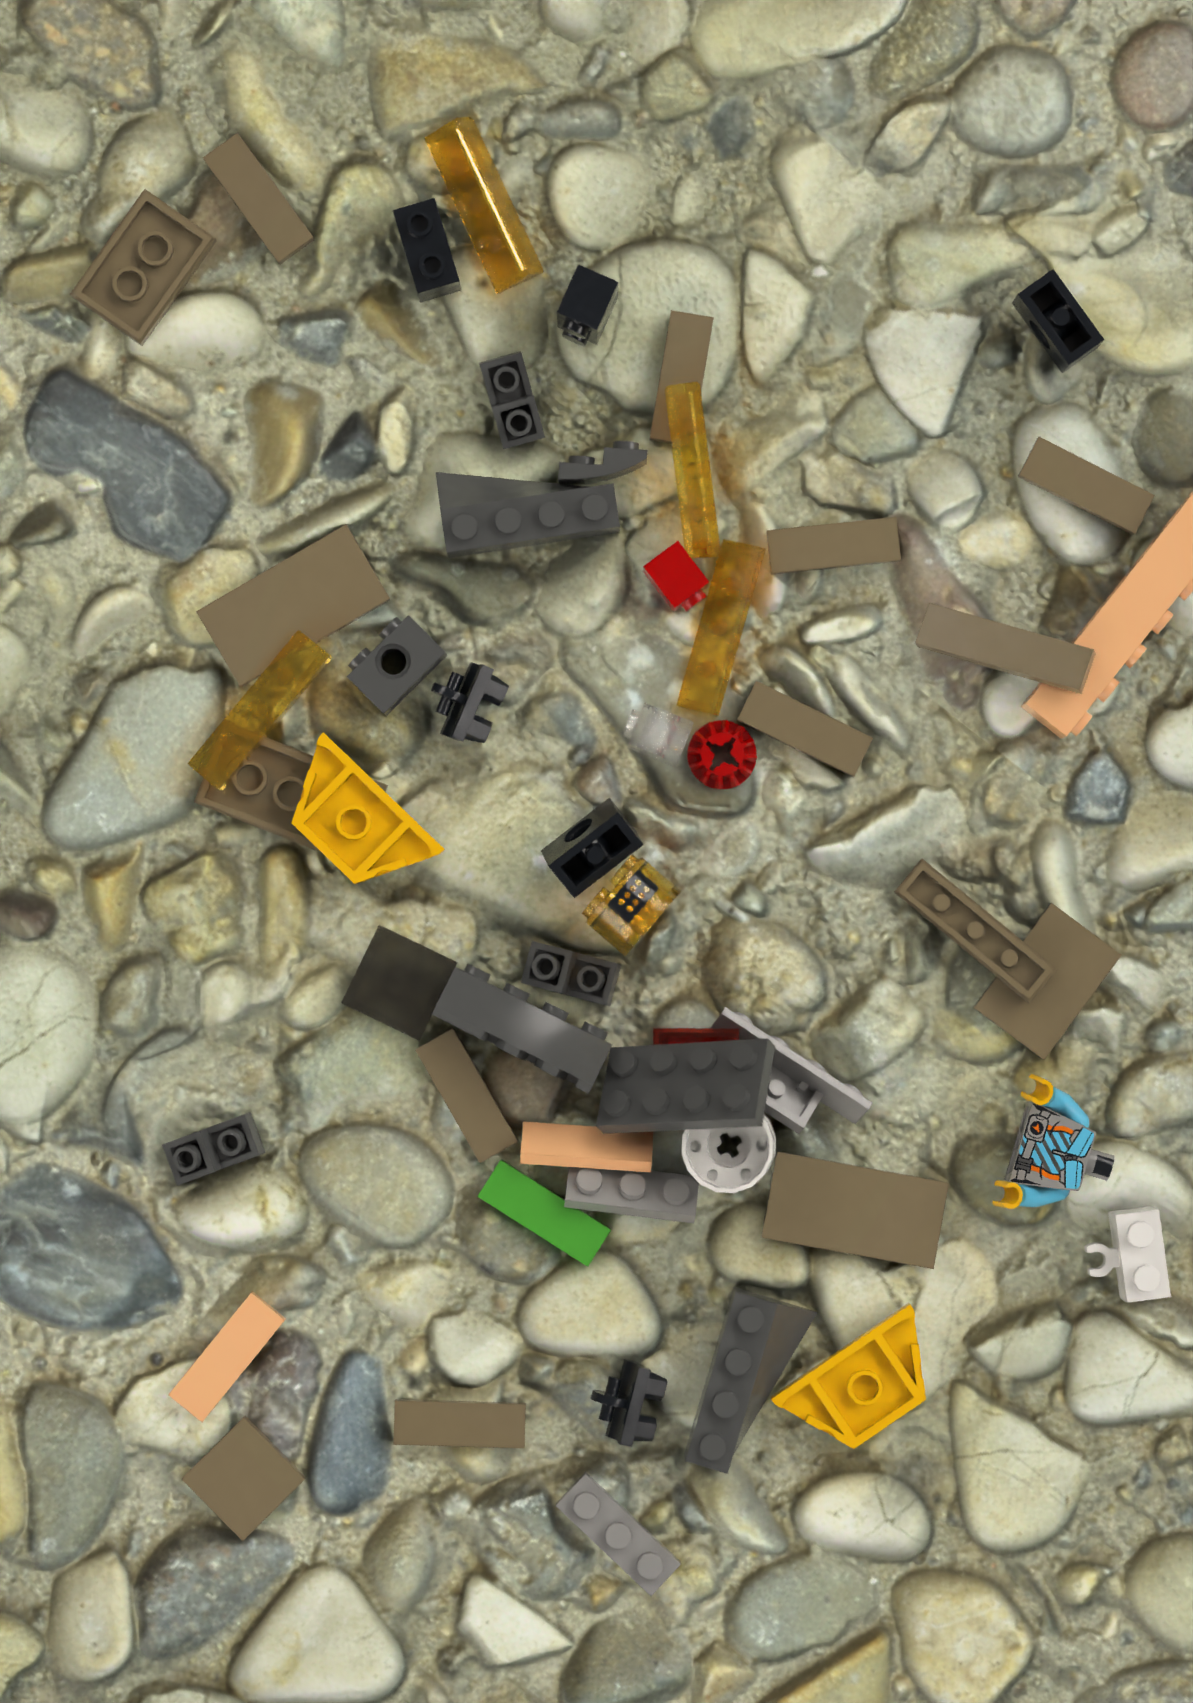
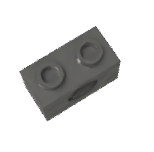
(421, 658)

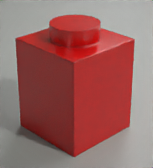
(677, 578)

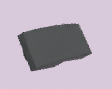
(512, 400)
(617, 461)
(571, 973)
(213, 1148)

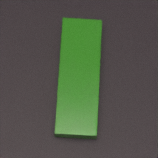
(544, 1212)

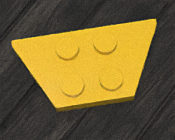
(356, 819)
(862, 1383)

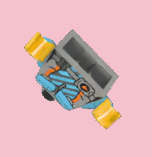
(1051, 1150)

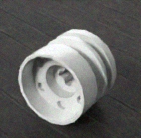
(723, 1170)

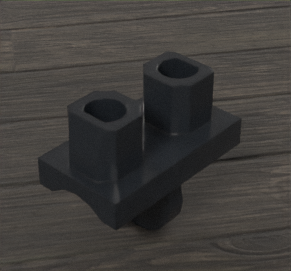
(461, 701)
(624, 1402)

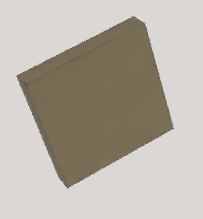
(243, 1478)

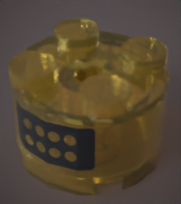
(633, 904)

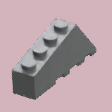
(510, 513)
(522, 1028)
(746, 1364)

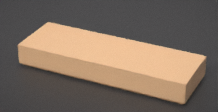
(585, 1147)
(227, 1356)

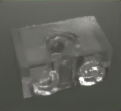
(657, 734)

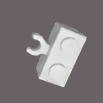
(1136, 1254)

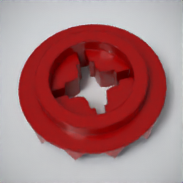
(724, 775)

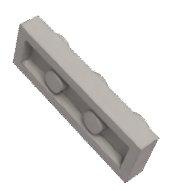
(633, 1193)
(618, 1533)

